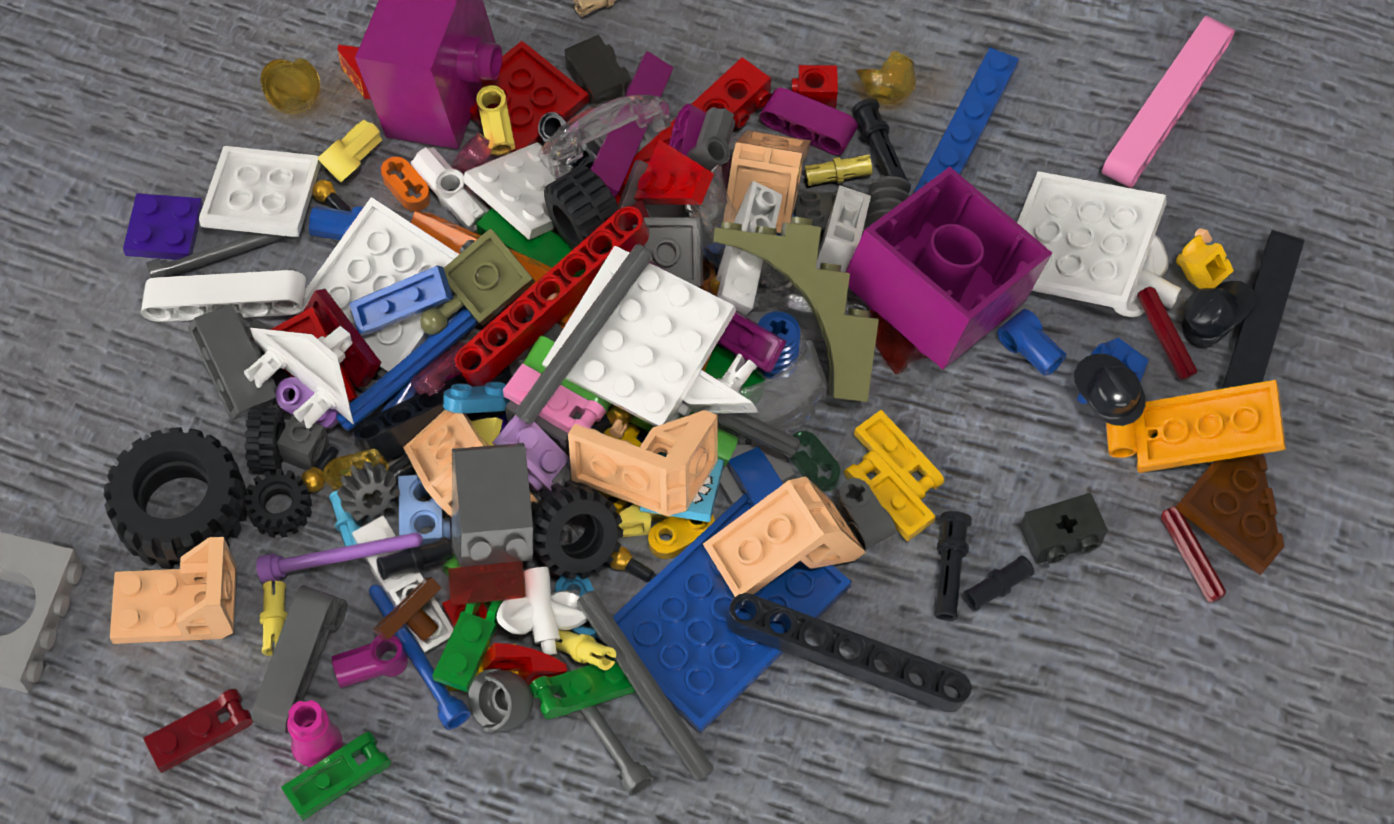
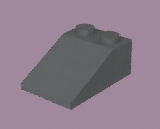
(491, 505)

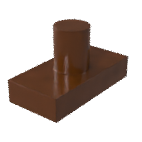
(411, 613)

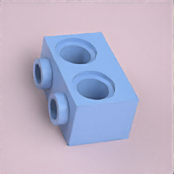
(418, 514)

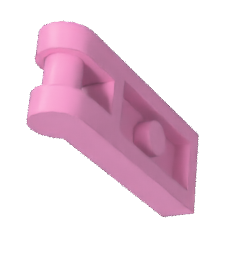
(561, 405)

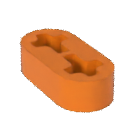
(399, 187)

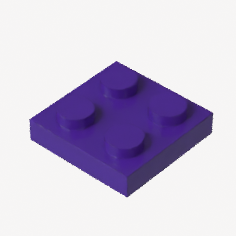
(162, 226)

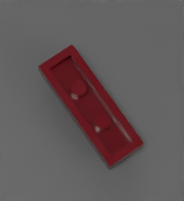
(360, 359)

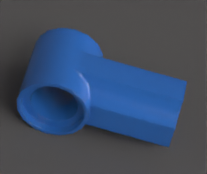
(331, 222)
(1026, 335)

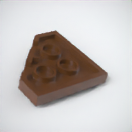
(1237, 509)

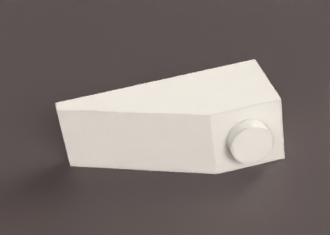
(843, 228)

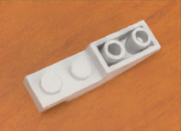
(739, 269)
(401, 585)

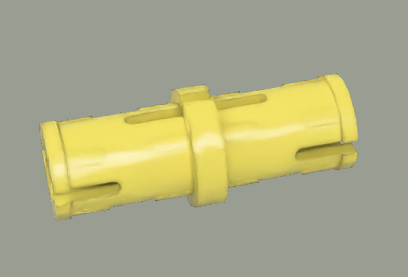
(838, 170)
(273, 614)
(585, 649)

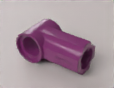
(366, 662)

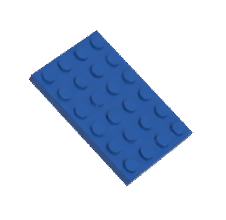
(683, 630)

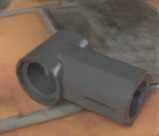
(713, 139)

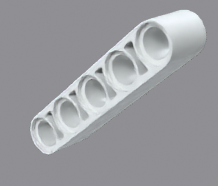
(249, 292)

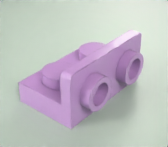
(542, 453)

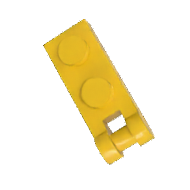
(899, 453)
(901, 503)

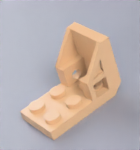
(772, 162)
(432, 453)
(641, 474)
(779, 531)
(180, 602)

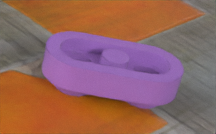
(302, 394)

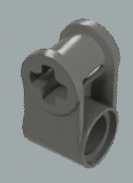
(867, 517)

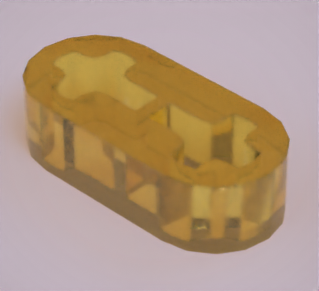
(342, 466)

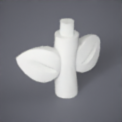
(1151, 275)
(541, 611)

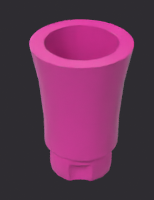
(312, 733)

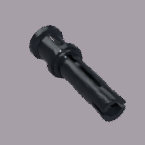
(876, 133)
(952, 550)

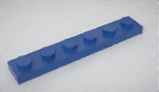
(972, 115)

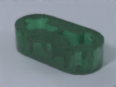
(819, 456)

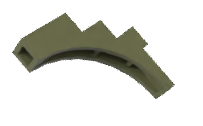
(794, 253)

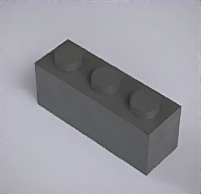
(227, 354)

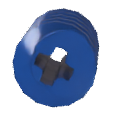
(789, 330)

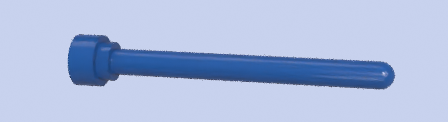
(451, 710)

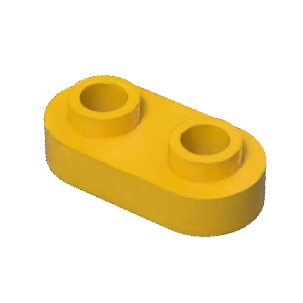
(682, 533)

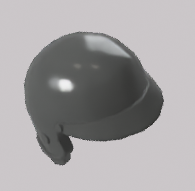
(500, 700)

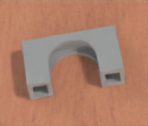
(51, 573)

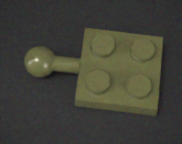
(483, 279)

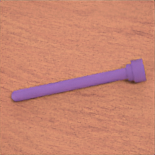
(274, 567)

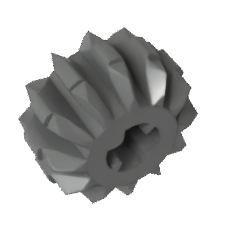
(368, 491)

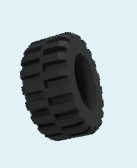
(154, 464)

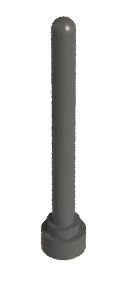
(168, 269)
(634, 776)

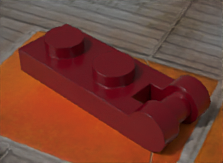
(197, 731)

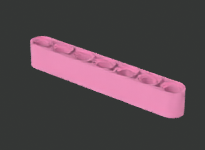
(1168, 102)

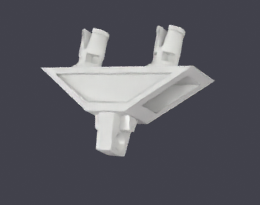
(309, 360)
(719, 394)

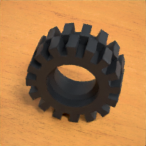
(262, 434)
(284, 520)

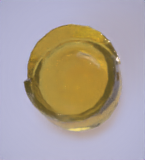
(892, 82)
(290, 85)

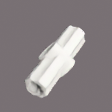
(442, 177)

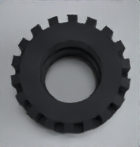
(579, 204)
(597, 540)

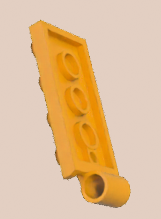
(1203, 428)

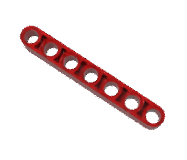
(548, 312)

